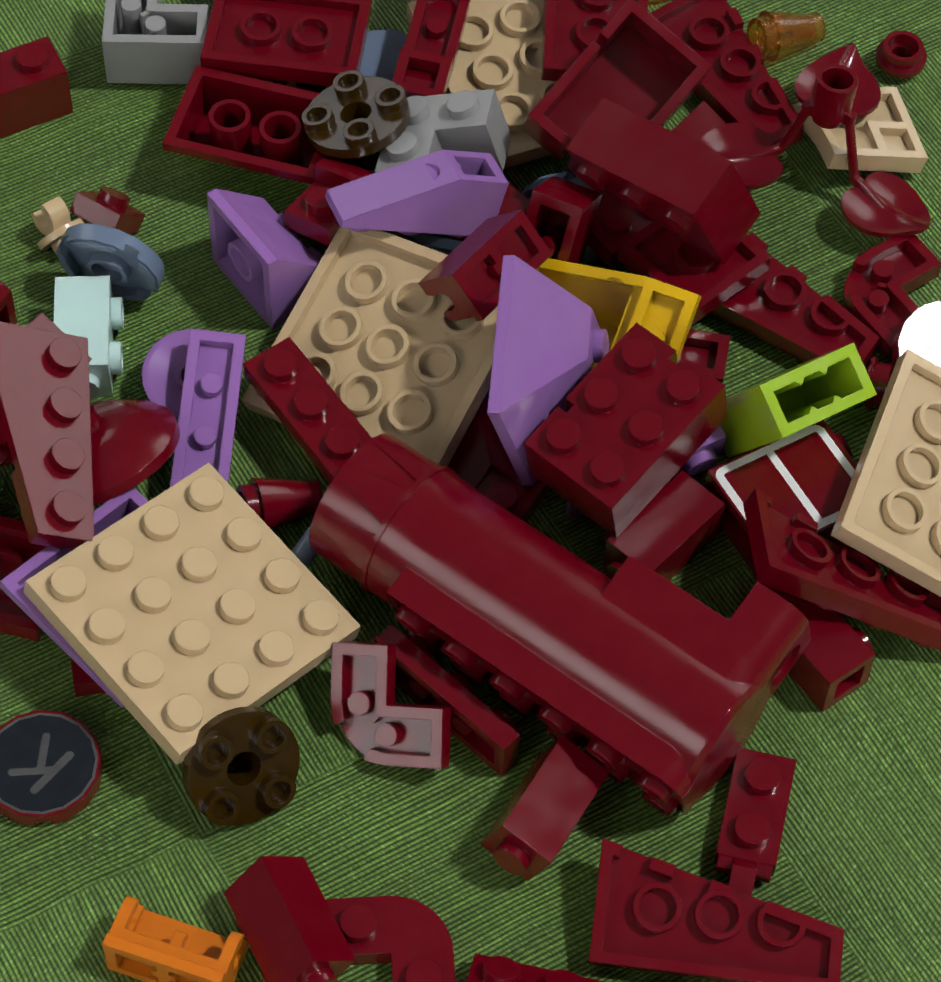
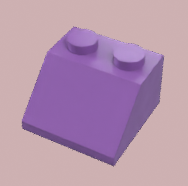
(259, 253)

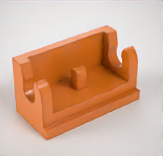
(169, 950)

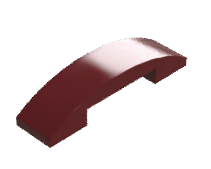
(431, 47)

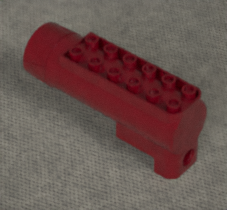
(608, 663)

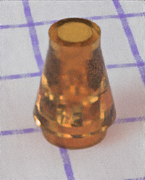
(785, 32)

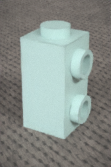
(89, 310)

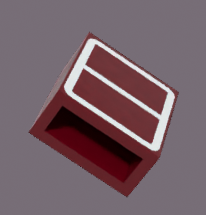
(800, 472)

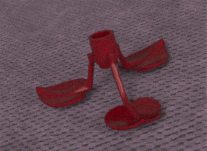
(834, 93)

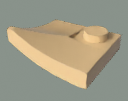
(883, 139)

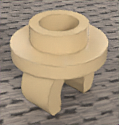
(53, 222)

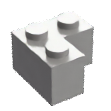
(152, 41)
(451, 122)

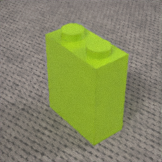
(795, 399)

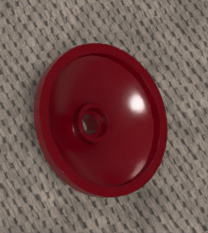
(128, 444)

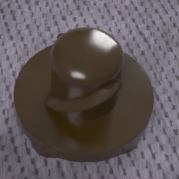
(357, 118)
(242, 766)

